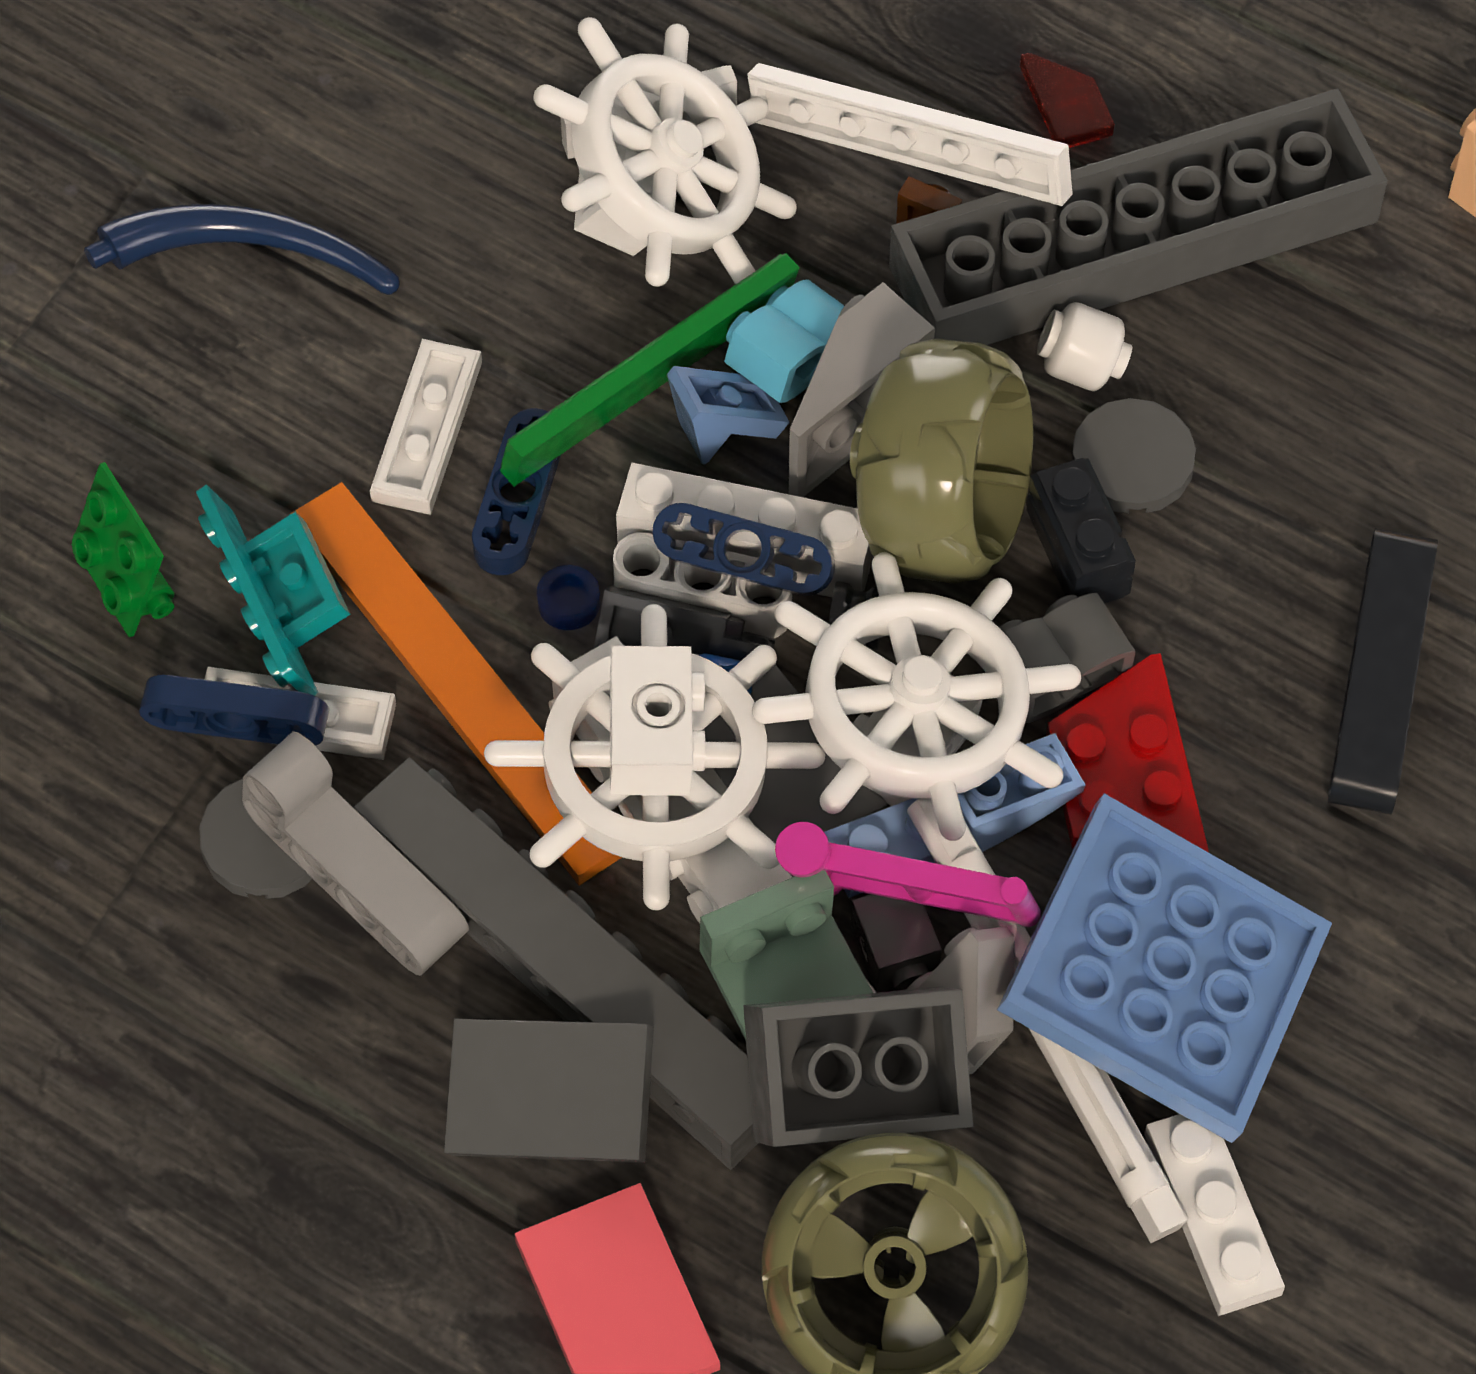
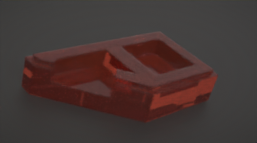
(1067, 101)

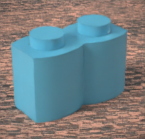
(783, 339)

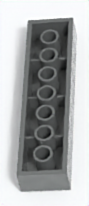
(1141, 222)

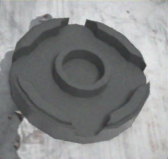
(1137, 453)
(243, 854)

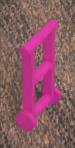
(806, 851)

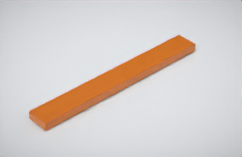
(438, 658)

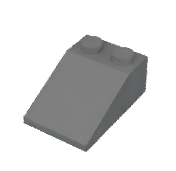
(861, 345)

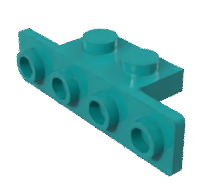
(283, 583)

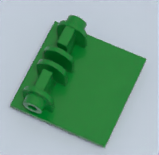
(121, 555)

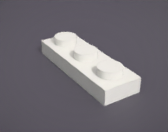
(1219, 1214)

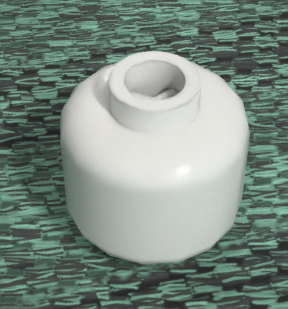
(1084, 346)

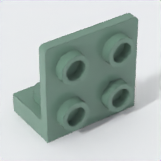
(780, 947)

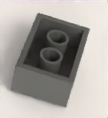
(858, 1066)

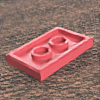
(616, 1290)

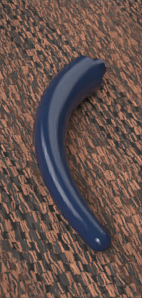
(184, 225)

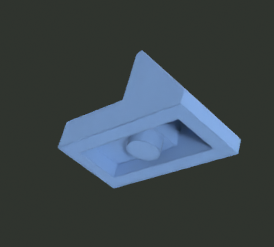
(722, 404)

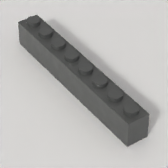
(565, 955)

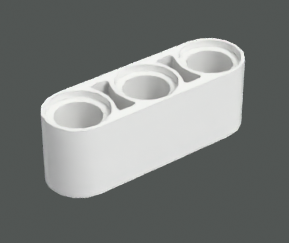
(675, 579)

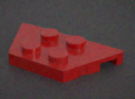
(1131, 750)

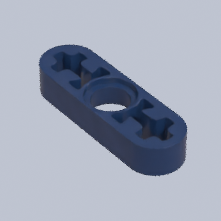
(523, 515)
(703, 519)
(232, 710)

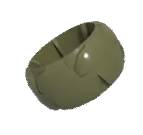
(944, 459)
(811, 1243)

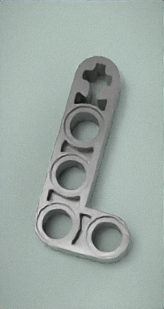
(343, 853)

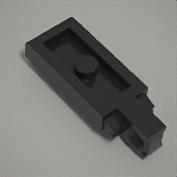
(687, 625)

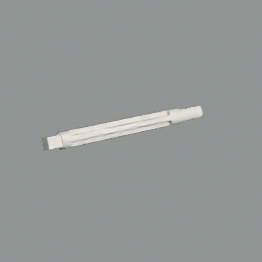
(1085, 1085)

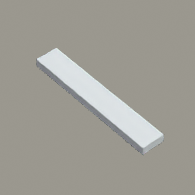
(914, 134)

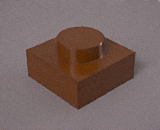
(920, 199)

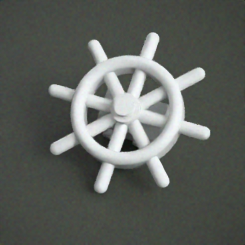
(639, 159)
(918, 705)
(655, 708)

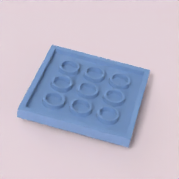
(1166, 968)

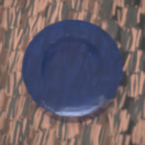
(568, 597)

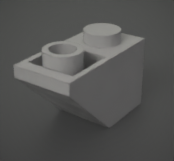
(982, 967)

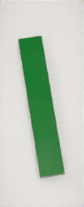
(640, 373)

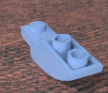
(991, 811)

